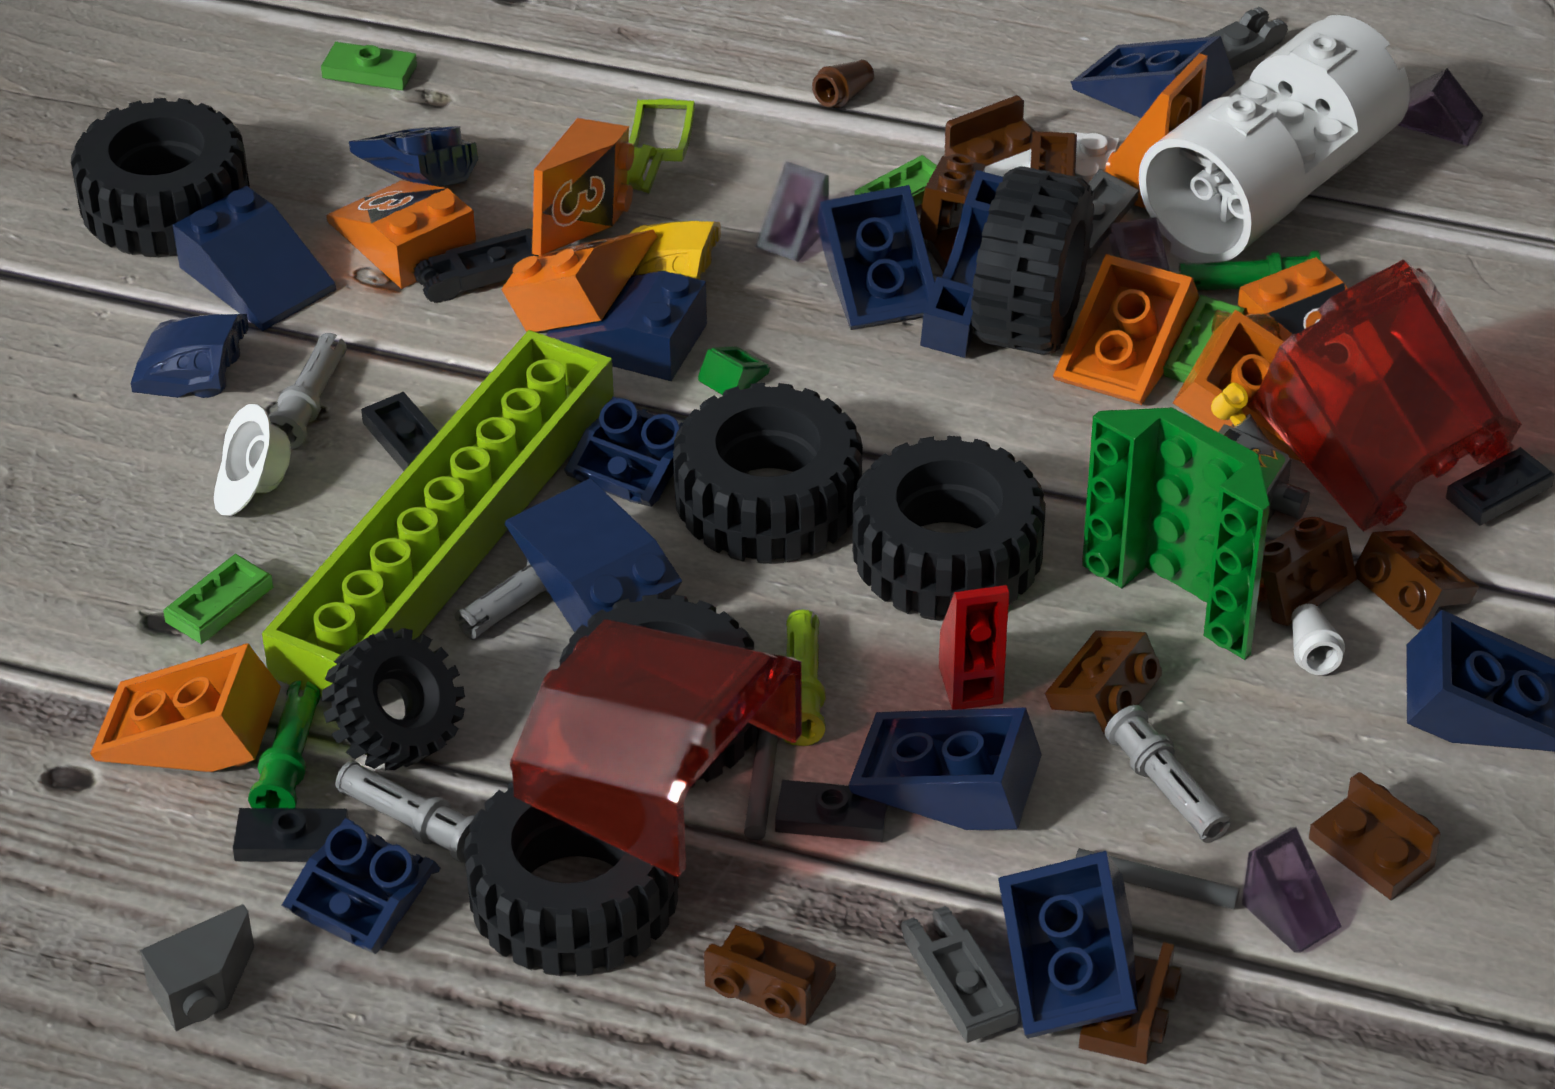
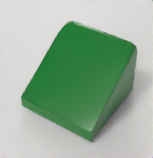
(731, 368)

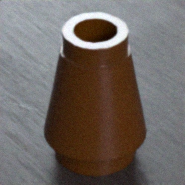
(841, 82)

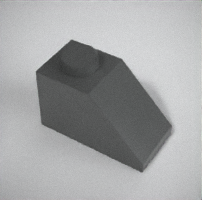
(199, 967)

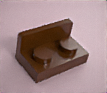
(990, 132)
(945, 192)
(1306, 566)
(1411, 576)
(1106, 675)
(1378, 837)
(768, 974)
(1133, 1034)

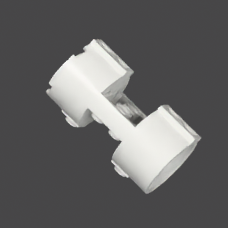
(1273, 139)

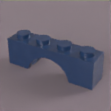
(948, 311)

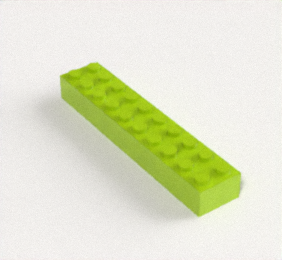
(444, 508)

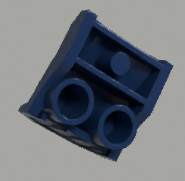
(420, 154)
(190, 355)
(627, 452)
(358, 886)

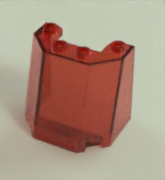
(1384, 394)
(636, 726)

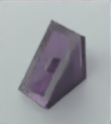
(1442, 109)
(793, 213)
(1288, 892)

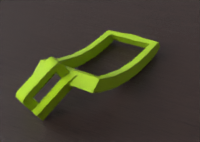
(657, 155)

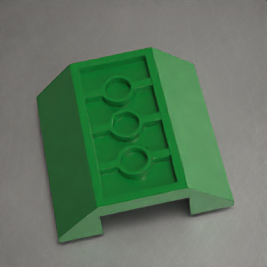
(1182, 506)

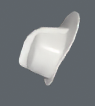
(252, 459)

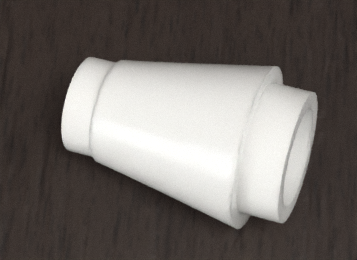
(1315, 641)

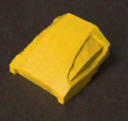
(680, 247)

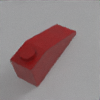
(975, 647)

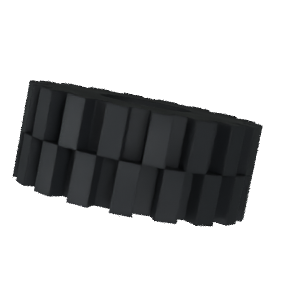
(419, 679)

